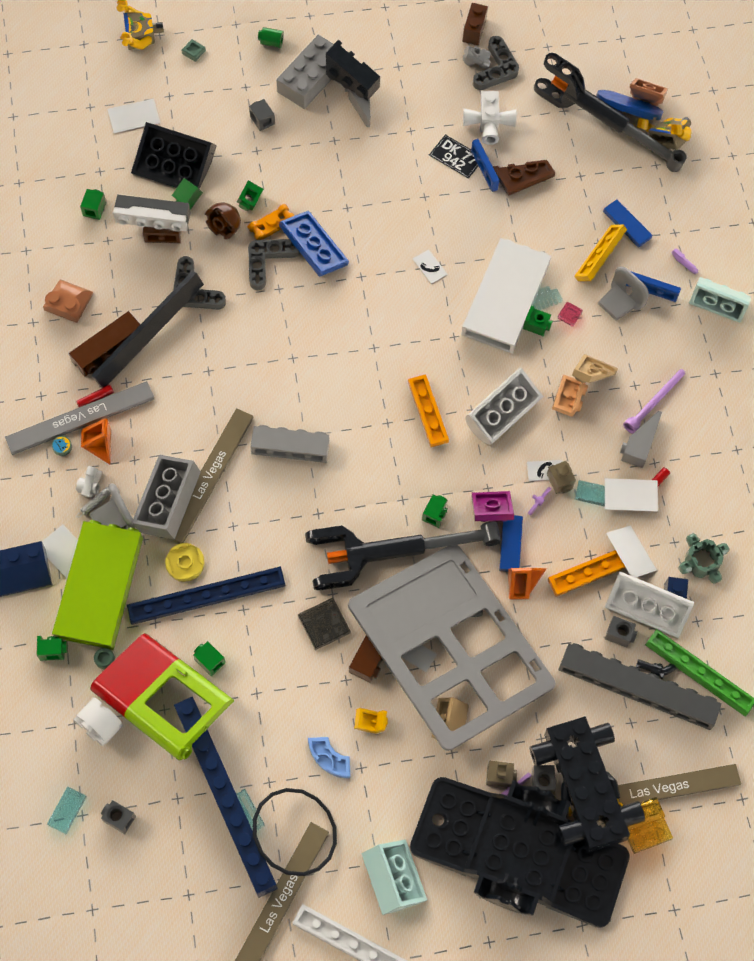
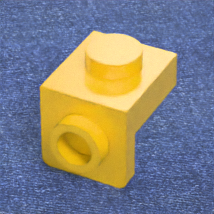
(370, 720)

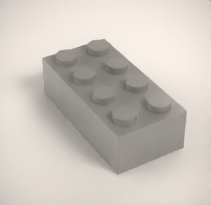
(306, 74)
(166, 497)

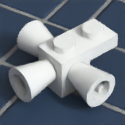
(489, 117)

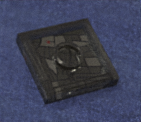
(324, 623)

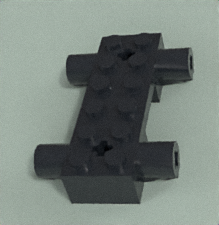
(587, 784)

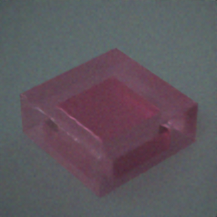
(570, 314)

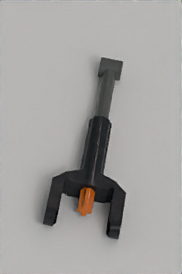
(573, 91)
(359, 553)

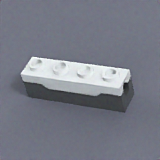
(151, 213)

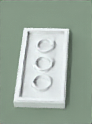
(649, 604)

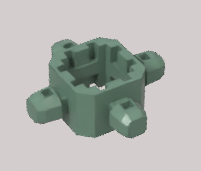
(691, 563)

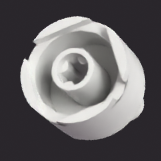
(98, 721)

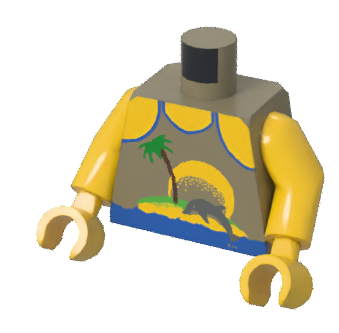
(138, 27)
(670, 133)

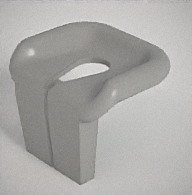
(617, 301)
(113, 511)

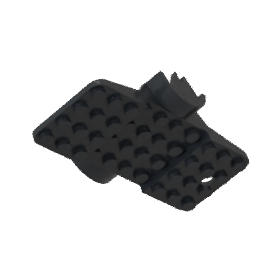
(518, 852)

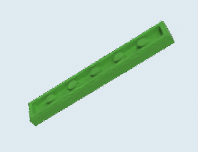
(701, 672)

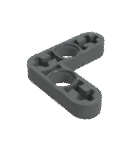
(501, 68)
(261, 255)
(205, 293)

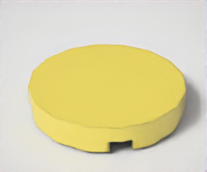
(184, 562)

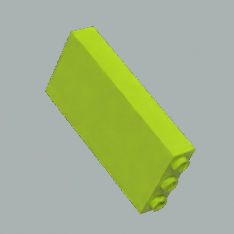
(98, 584)

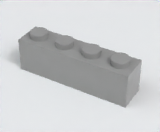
(290, 443)

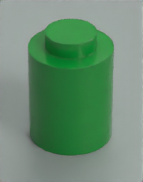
(271, 37)

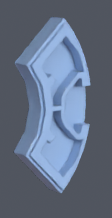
(329, 759)

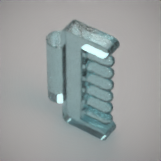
(544, 294)

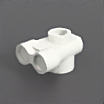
(89, 485)

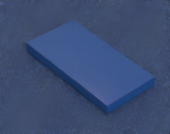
(313, 243)

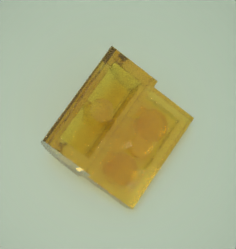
(651, 831)

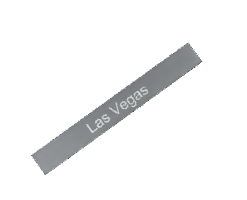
(79, 418)

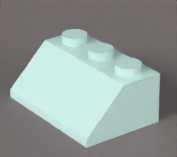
(720, 299)
(394, 876)

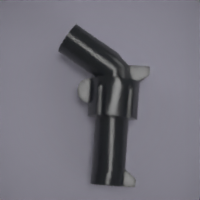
(655, 668)

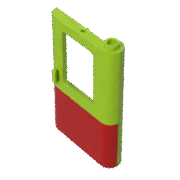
(139, 675)

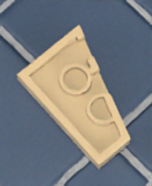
(592, 369)

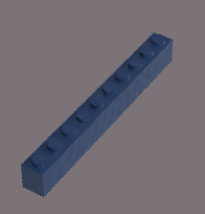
(227, 801)

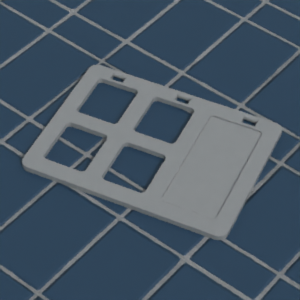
(425, 605)

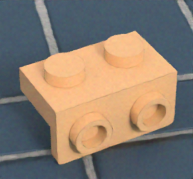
(569, 396)

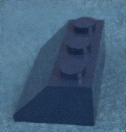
(24, 568)

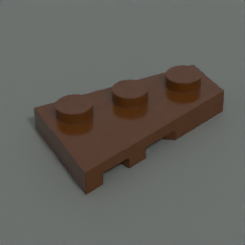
(523, 176)

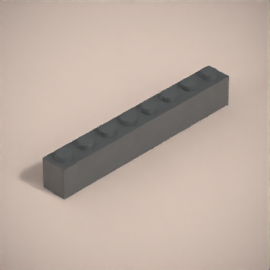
(640, 686)

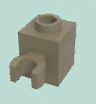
(561, 477)
(500, 774)

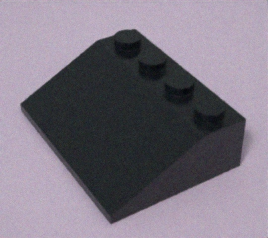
(171, 156)

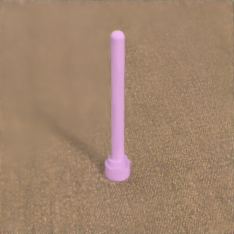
(633, 424)

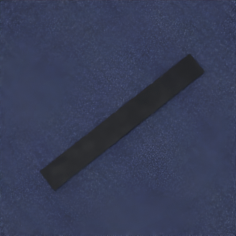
(147, 329)

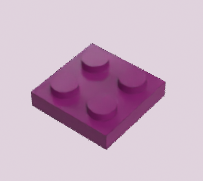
(492, 506)

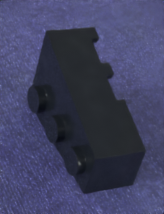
(350, 72)

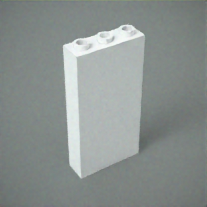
(506, 295)

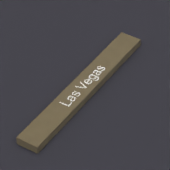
(213, 470)
(680, 784)
(282, 897)

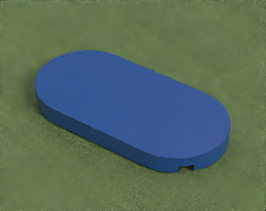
(630, 105)

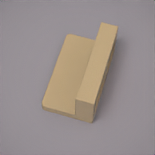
(452, 712)

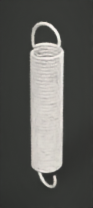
(95, 501)

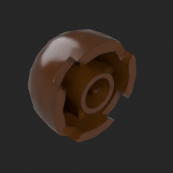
(223, 219)

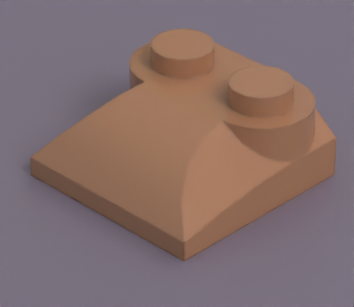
(648, 91)
(67, 300)

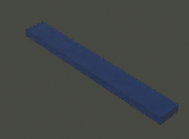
(205, 595)

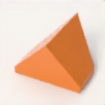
(97, 439)
(523, 581)

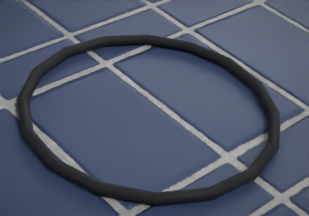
(267, 858)

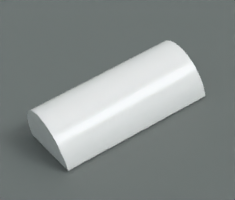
(503, 407)

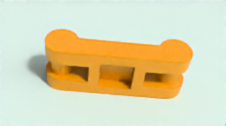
(269, 223)

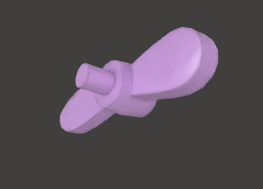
(538, 500)

